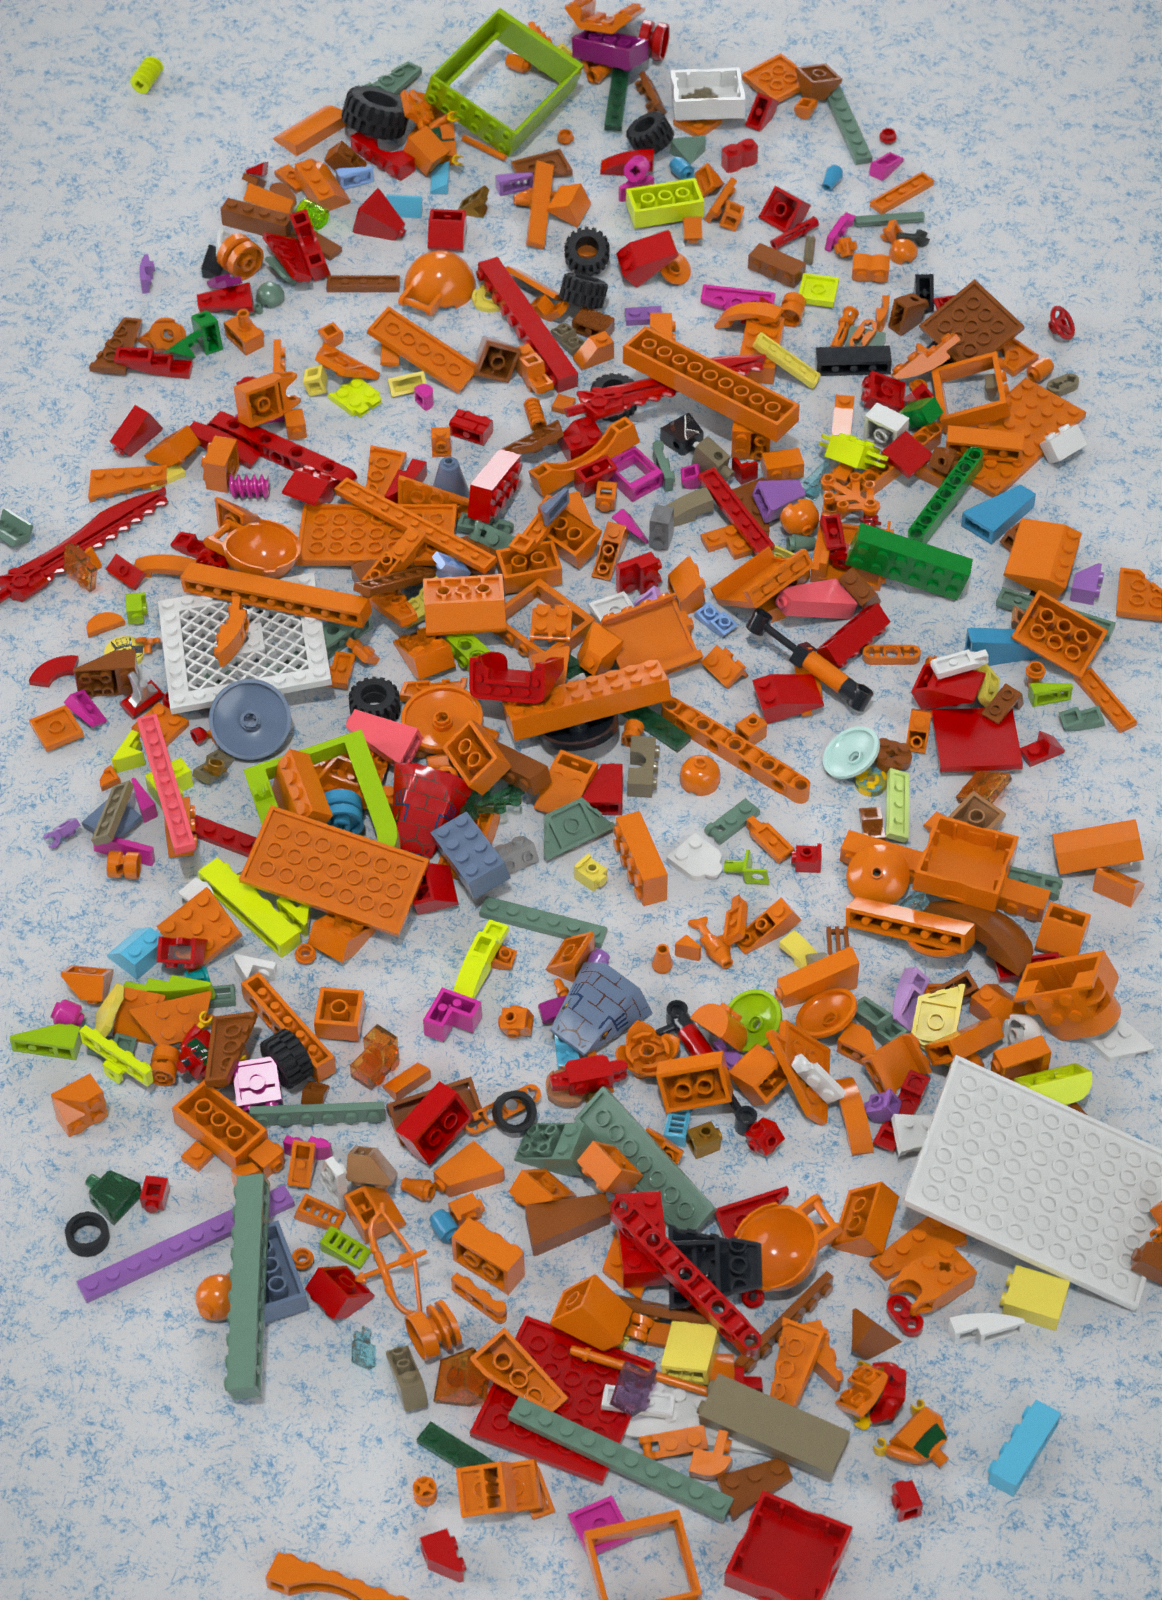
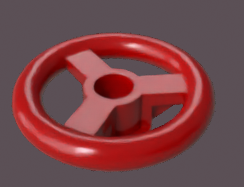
(1059, 324)

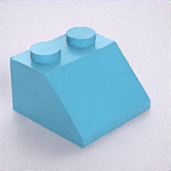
(137, 952)

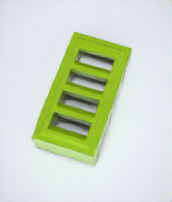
(1049, 693)
(340, 1237)

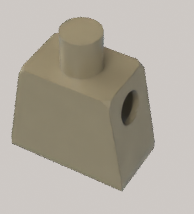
(711, 455)

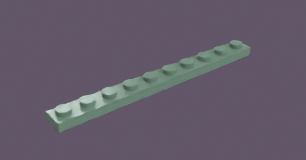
(621, 1459)

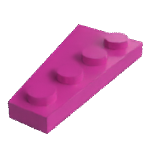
(725, 297)

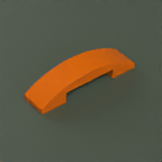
(763, 311)
(533, 534)
(163, 564)
(855, 1118)

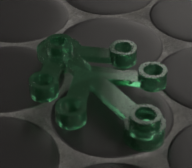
(496, 800)

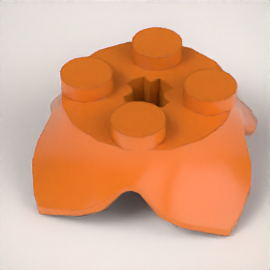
(643, 1040)

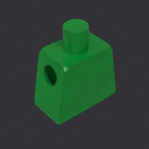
(209, 327)

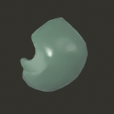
(270, 294)

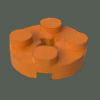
(157, 332)

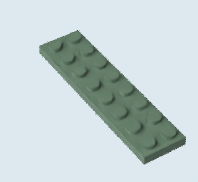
(614, 1125)

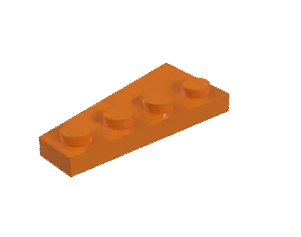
(116, 480)
(416, 492)
(395, 607)

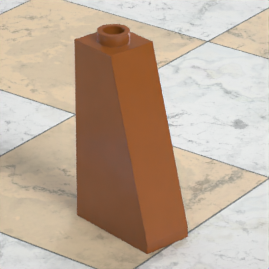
(565, 1220)

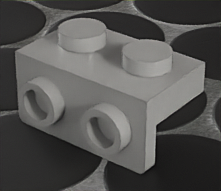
(518, 853)

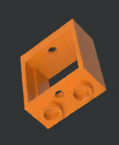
(1022, 1058)

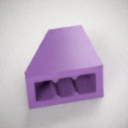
(775, 495)

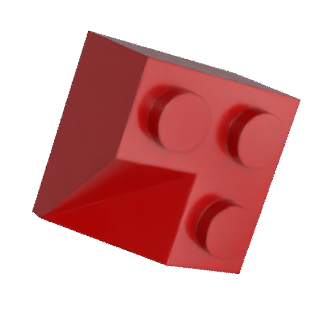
(579, 438)

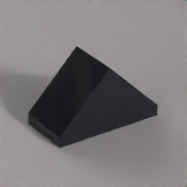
(925, 288)

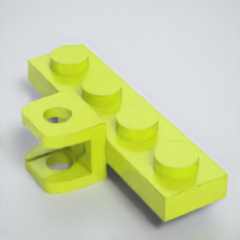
(117, 1060)

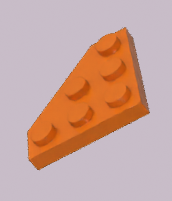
(1138, 596)

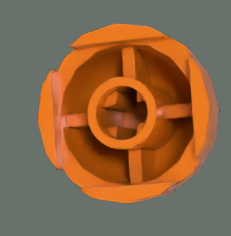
(800, 518)
(700, 775)

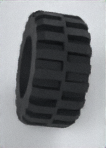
(374, 112)

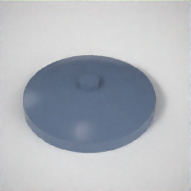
(250, 719)

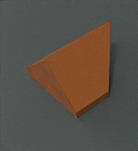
(869, 1337)

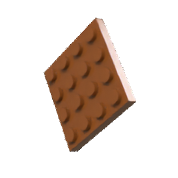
(976, 319)

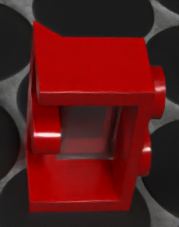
(181, 951)

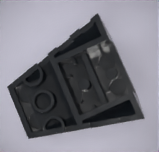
(727, 1263)

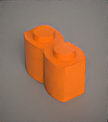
(870, 267)

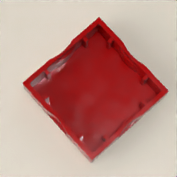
(787, 1552)

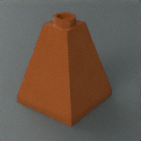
(496, 359)

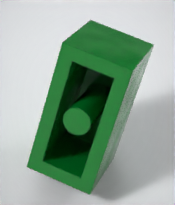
(922, 412)

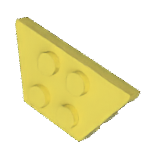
(937, 1015)

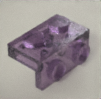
(633, 1389)

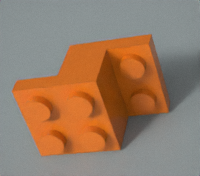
(499, 1488)

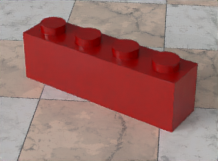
(854, 635)

